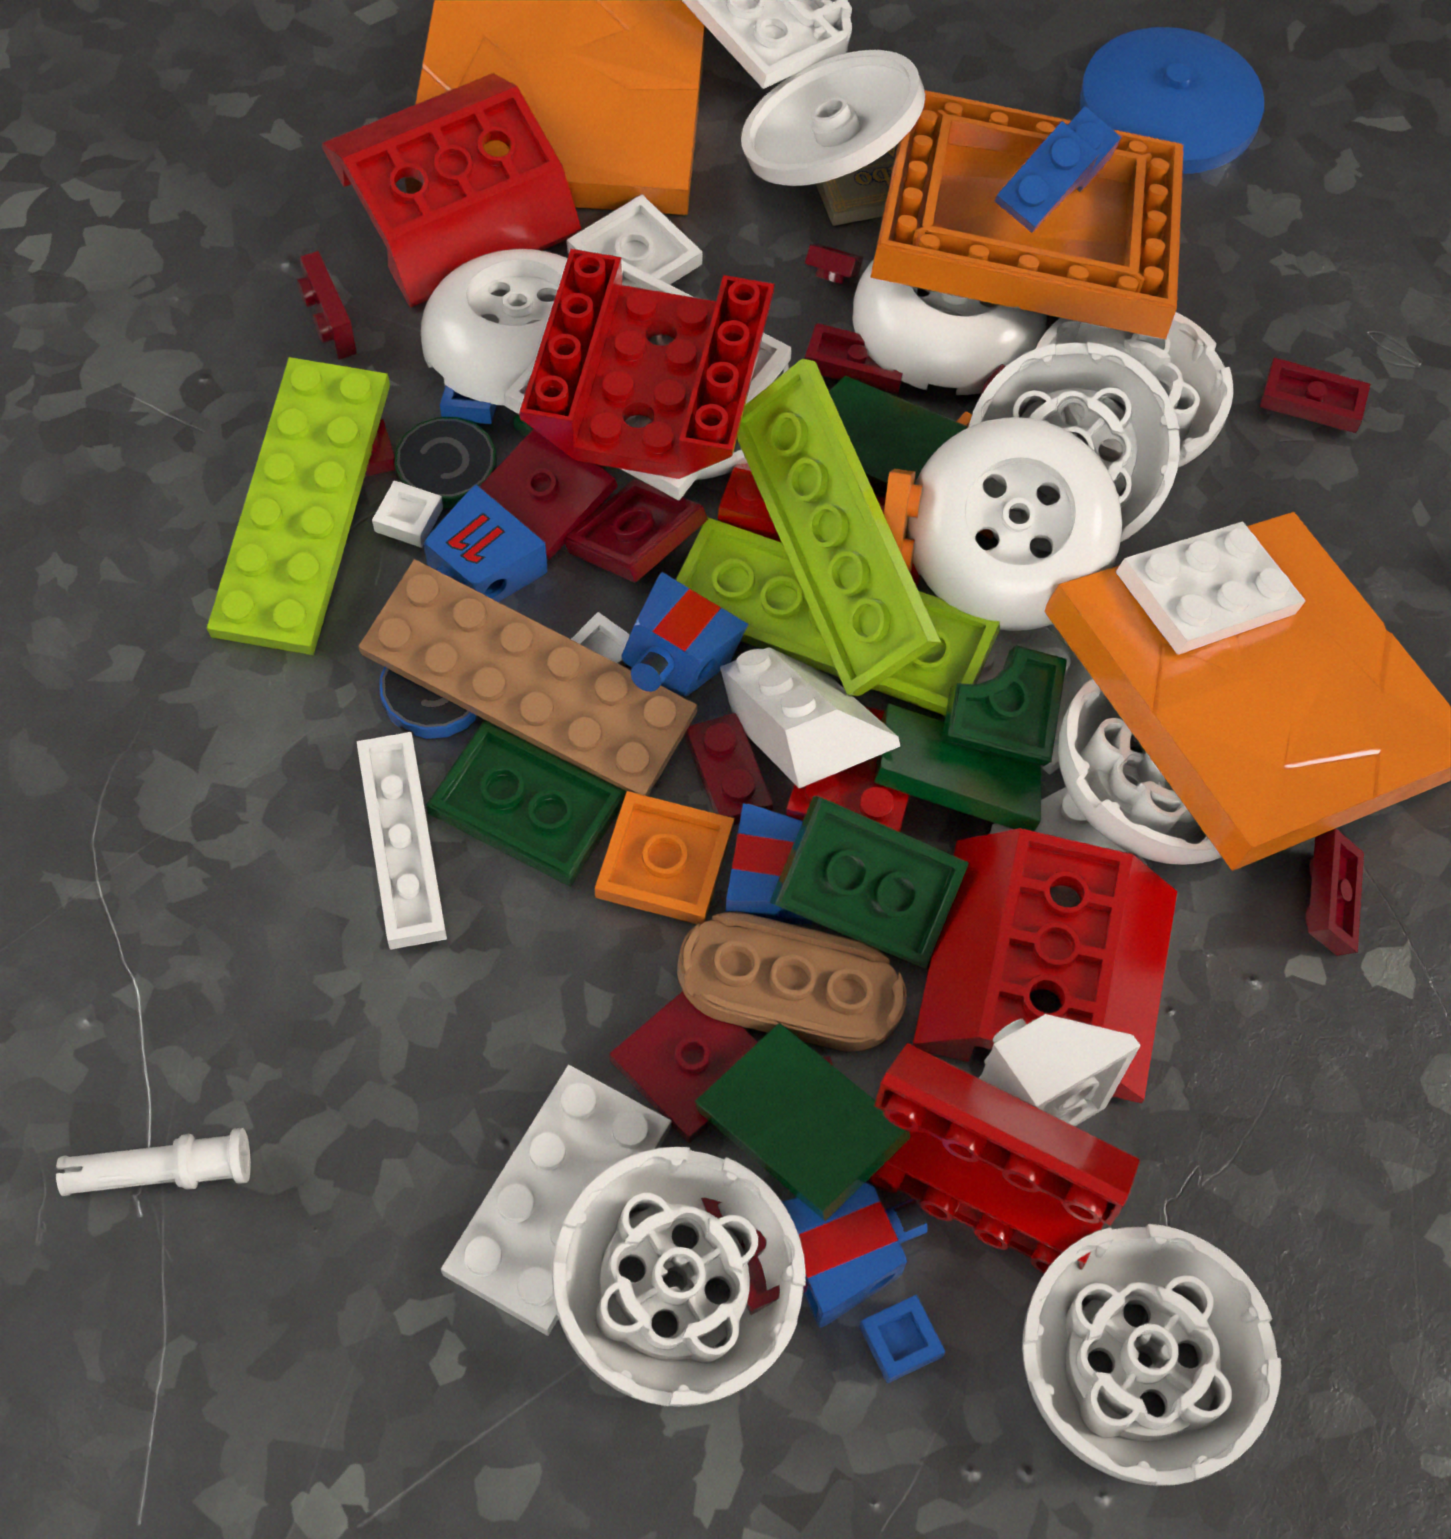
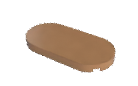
(791, 975)

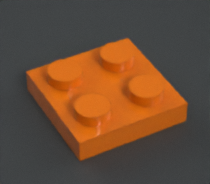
(664, 858)

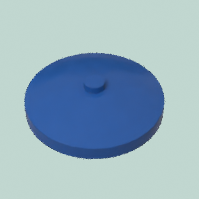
(1177, 91)

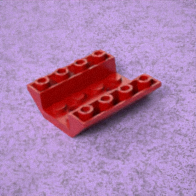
(467, 196)
(603, 369)
(1015, 939)
(997, 1161)

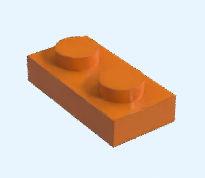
(902, 502)

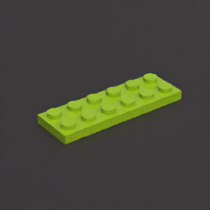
(299, 507)
(833, 530)
(758, 585)

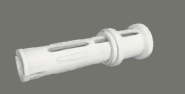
(183, 1162)

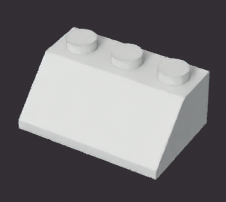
(802, 716)
(1060, 1065)

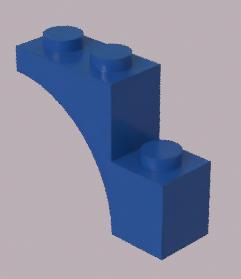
(1058, 167)

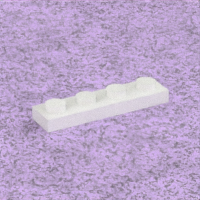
(401, 841)

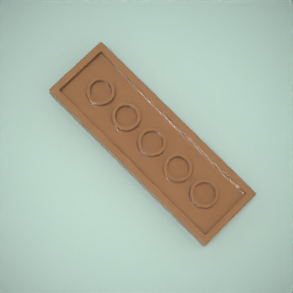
(527, 679)

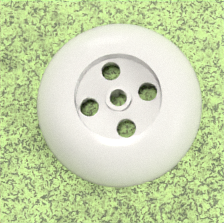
(490, 320)
(939, 334)
(1182, 364)
(1119, 404)
(1009, 580)
(1122, 788)
(633, 1214)
(1190, 1298)

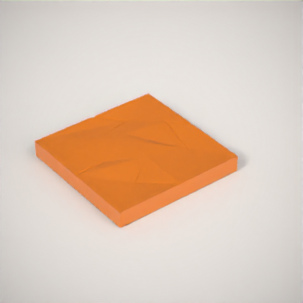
(601, 77)
(1093, 260)
(1275, 724)

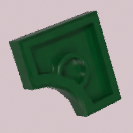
(1012, 711)

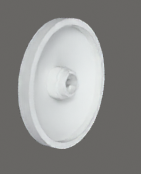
(833, 117)

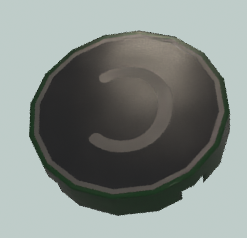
(445, 458)

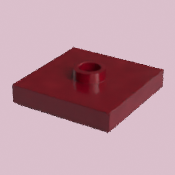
(548, 489)
(635, 530)
(678, 1059)

